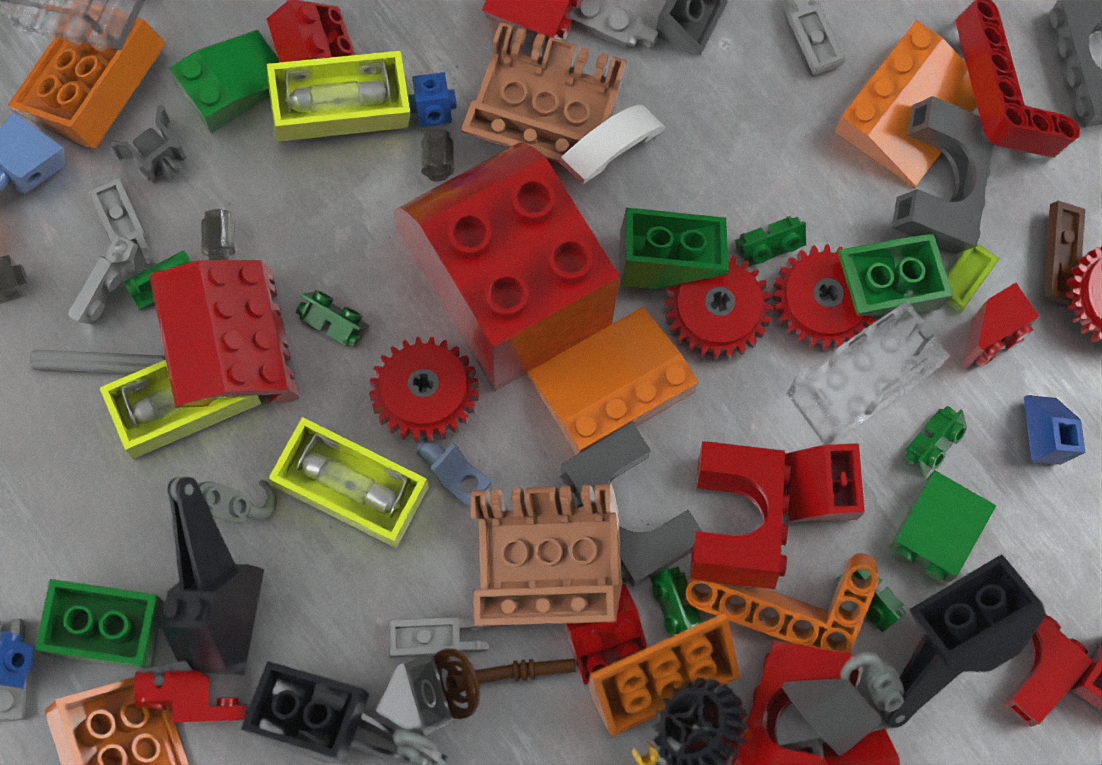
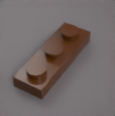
(1063, 249)

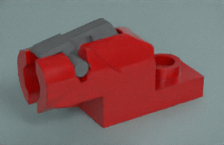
(184, 691)

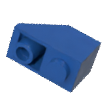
(1052, 430)

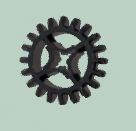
(699, 706)

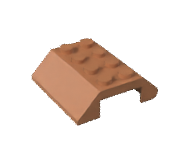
(539, 97)
(547, 556)

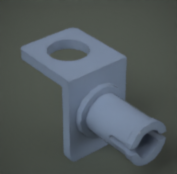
(451, 468)

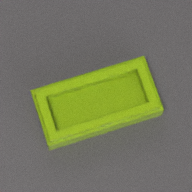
(969, 274)

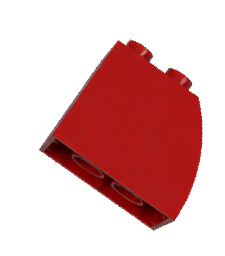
(511, 262)

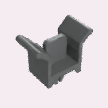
(154, 149)

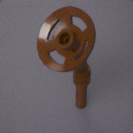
(468, 678)

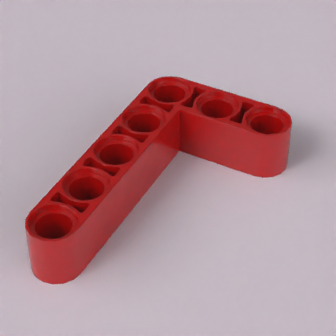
(997, 90)

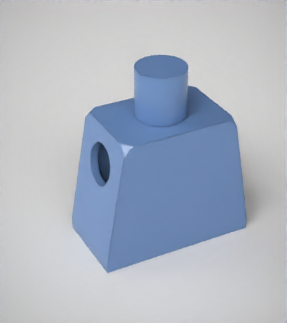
(27, 155)

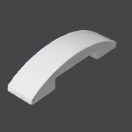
(610, 140)

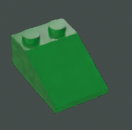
(226, 78)
(671, 248)
(896, 271)

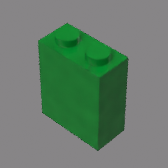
(941, 527)

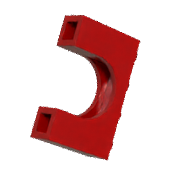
(535, 16)
(755, 556)
(786, 664)
(1054, 670)

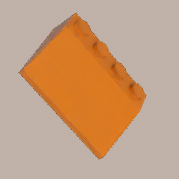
(85, 88)
(881, 112)
(613, 380)
(634, 687)
(108, 730)

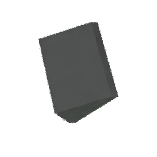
(689, 22)
(416, 697)
(834, 711)

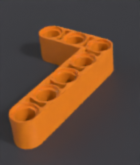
(793, 610)

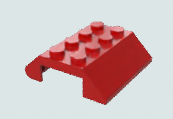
(222, 332)

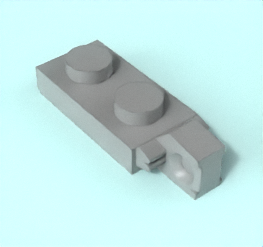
(613, 24)
(814, 35)
(103, 279)

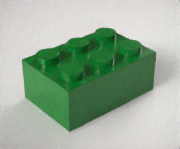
(99, 624)

